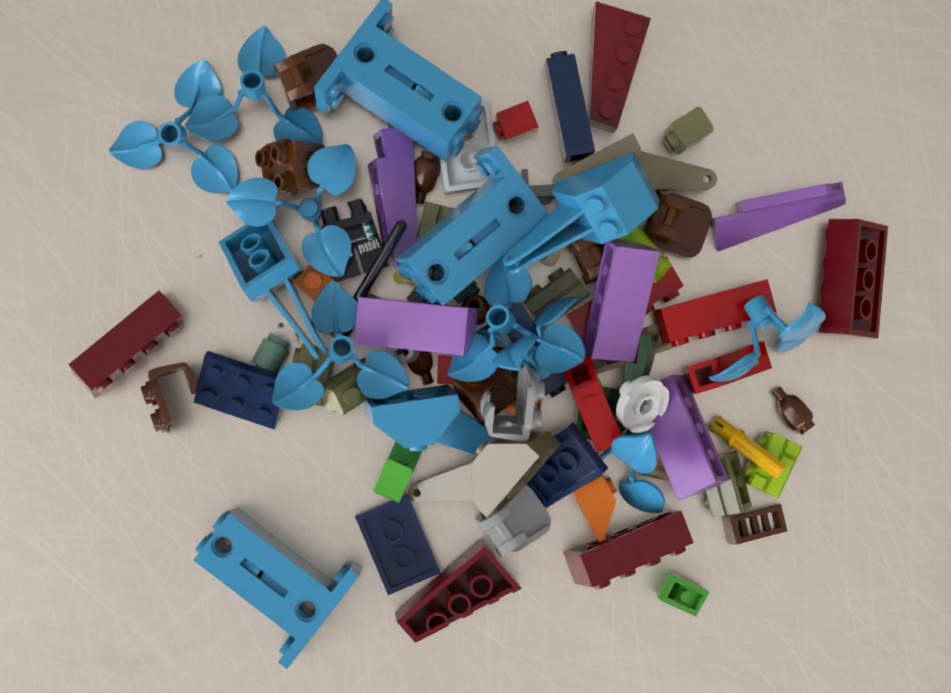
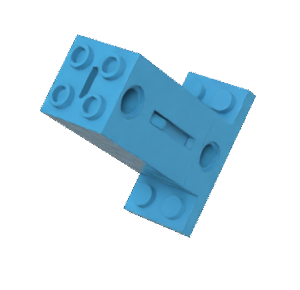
(400, 87)
(473, 232)
(273, 578)

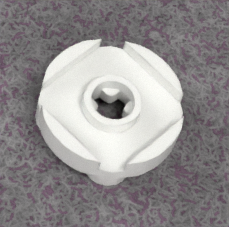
(631, 408)

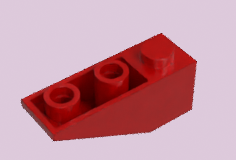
(698, 372)
(593, 404)

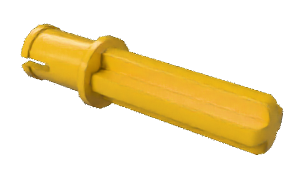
(749, 448)

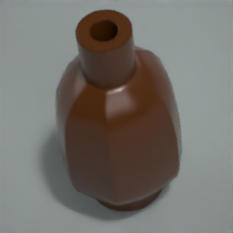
(426, 174)
(481, 304)
(422, 366)
(793, 411)

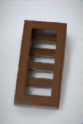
(732, 527)

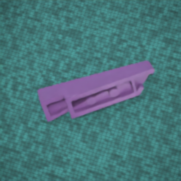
(394, 186)
(773, 212)

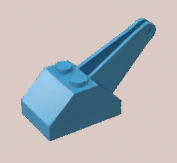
(592, 207)
(264, 264)
(427, 418)

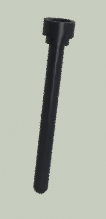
(378, 264)

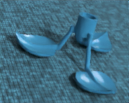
(213, 116)
(140, 140)
(332, 169)
(764, 317)
(558, 349)
(523, 350)
(380, 375)
(641, 454)

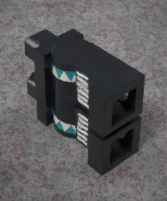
(362, 234)

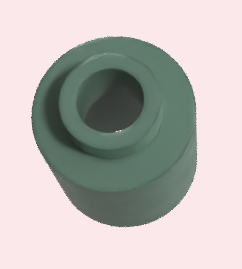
(271, 353)

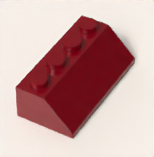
(853, 277)

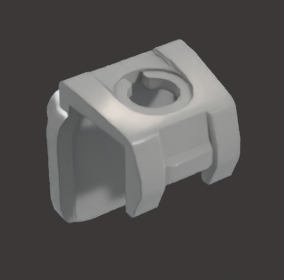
(527, 415)
(516, 523)

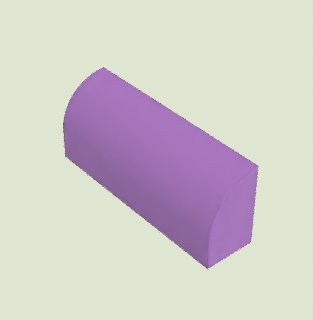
(620, 300)
(415, 325)
(686, 443)

